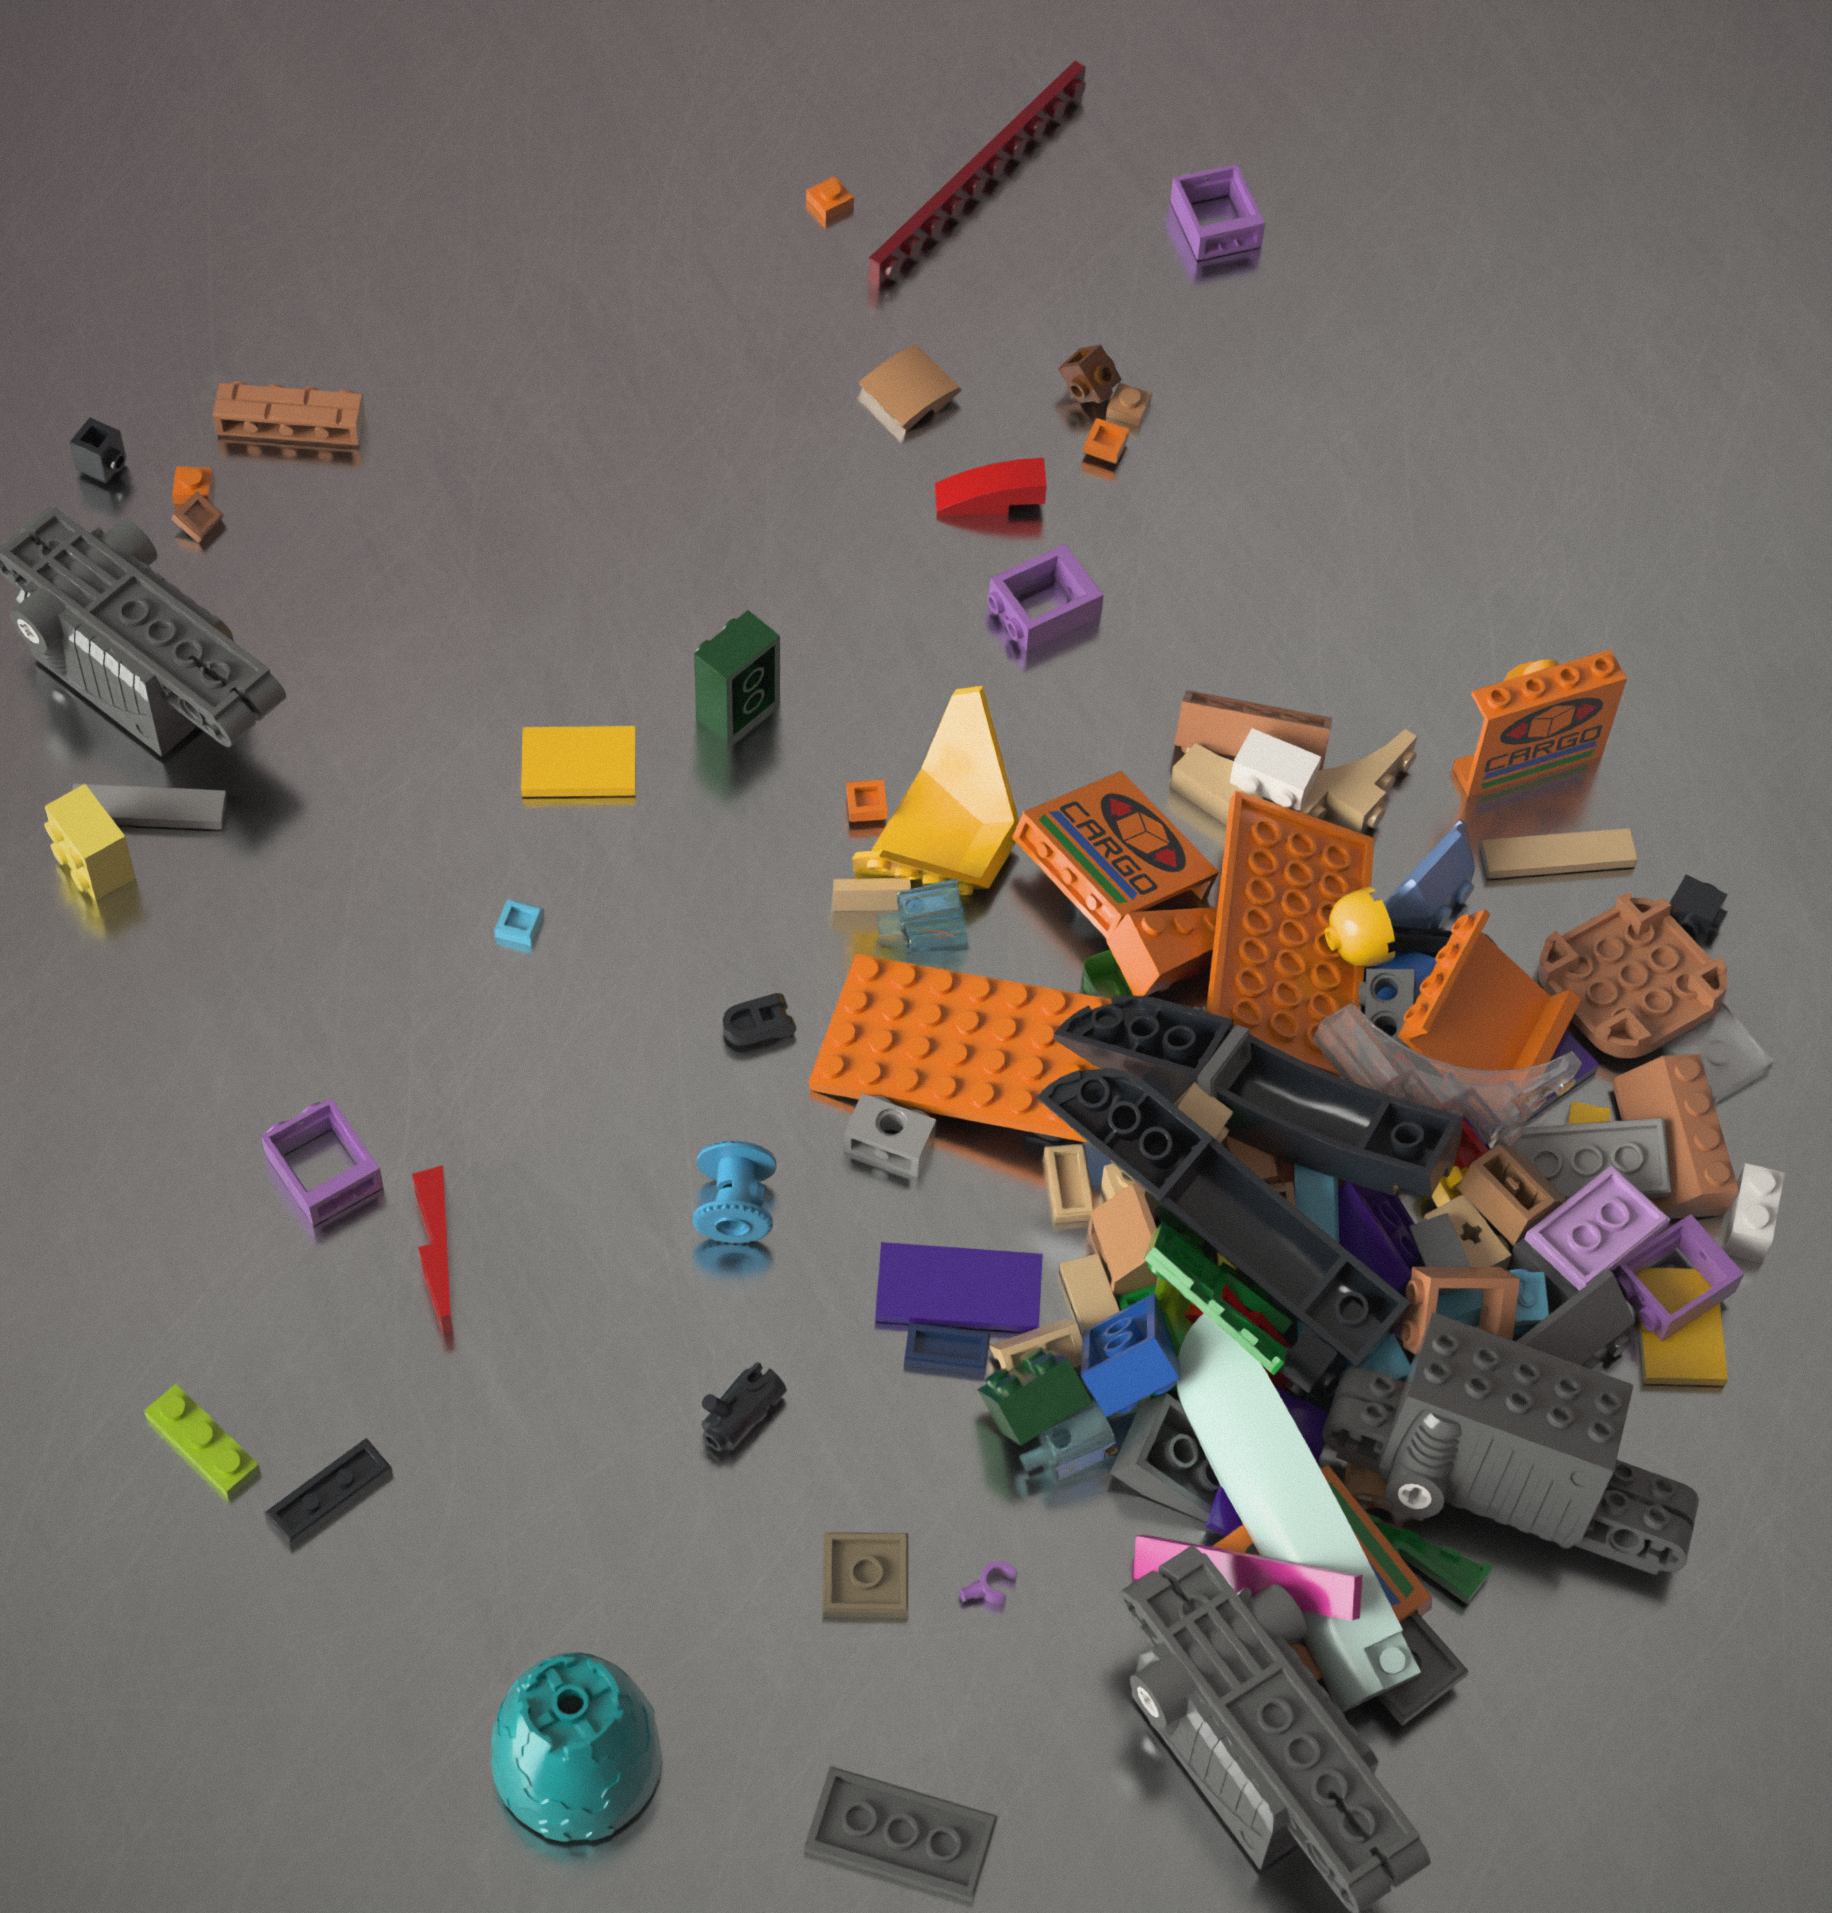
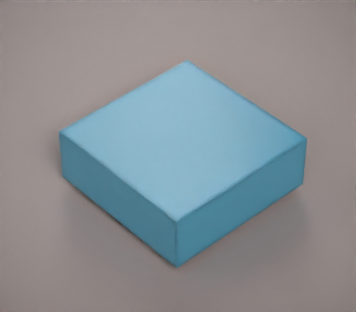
(519, 922)

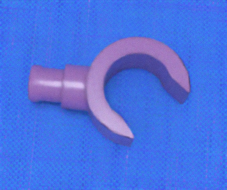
(982, 1589)

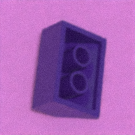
(1378, 1233)

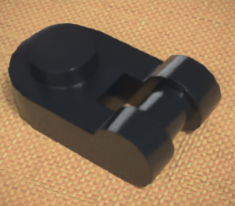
(745, 1025)

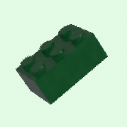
(737, 676)

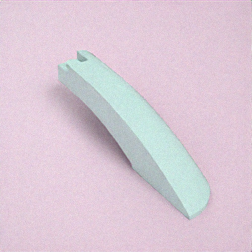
(1288, 1508)

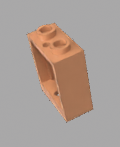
(1497, 1307)

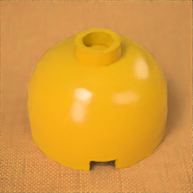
(1361, 929)

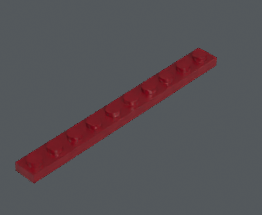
(976, 174)

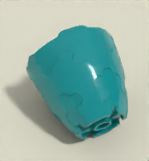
(577, 1770)

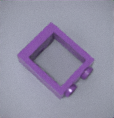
(1223, 236)
(1060, 562)
(338, 1191)
(1701, 1252)

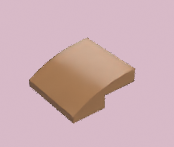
(909, 386)

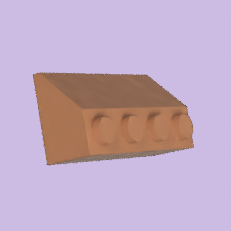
(1225, 722)
(1696, 1149)

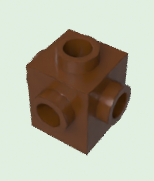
(1090, 374)

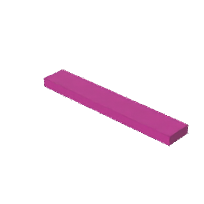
(1311, 1587)

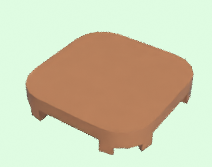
(1635, 977)

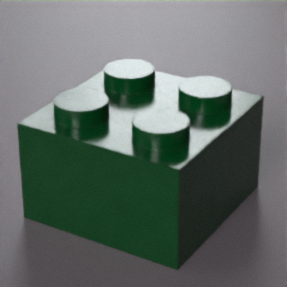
(1034, 1394)

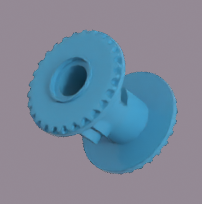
(737, 1209)

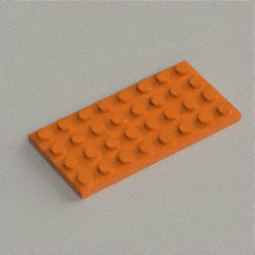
(1271, 922)
(950, 1044)

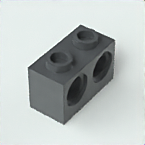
(1388, 1011)

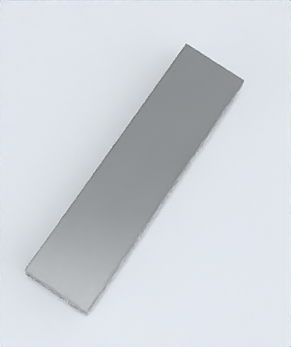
(162, 806)

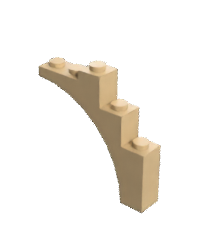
(1347, 793)

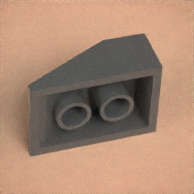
(1166, 1459)

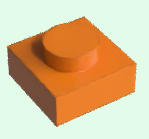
(830, 198)
(1106, 440)
(192, 479)
(866, 800)

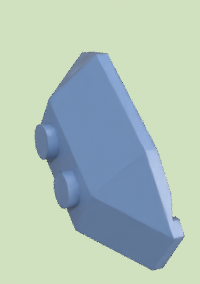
(1435, 884)

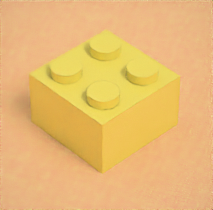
(89, 842)

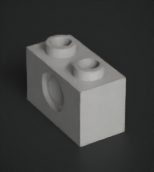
(901, 1151)

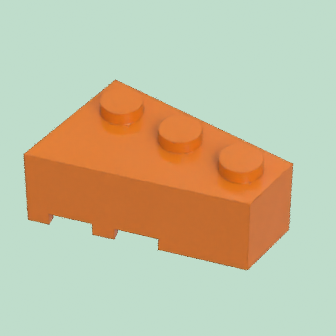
(1163, 947)

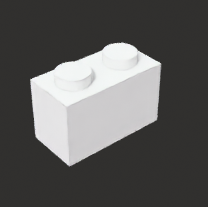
(1275, 770)
(1754, 1213)

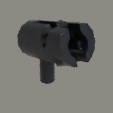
(740, 1407)

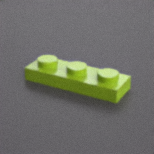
(202, 1440)

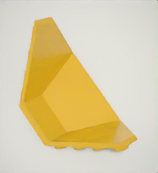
(957, 810)

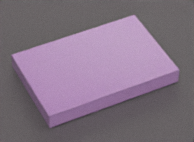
(1597, 1228)

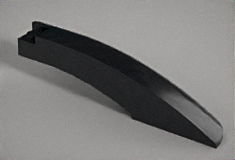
(1276, 1099)
(1230, 1208)

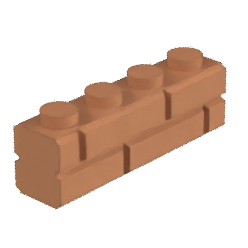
(289, 413)

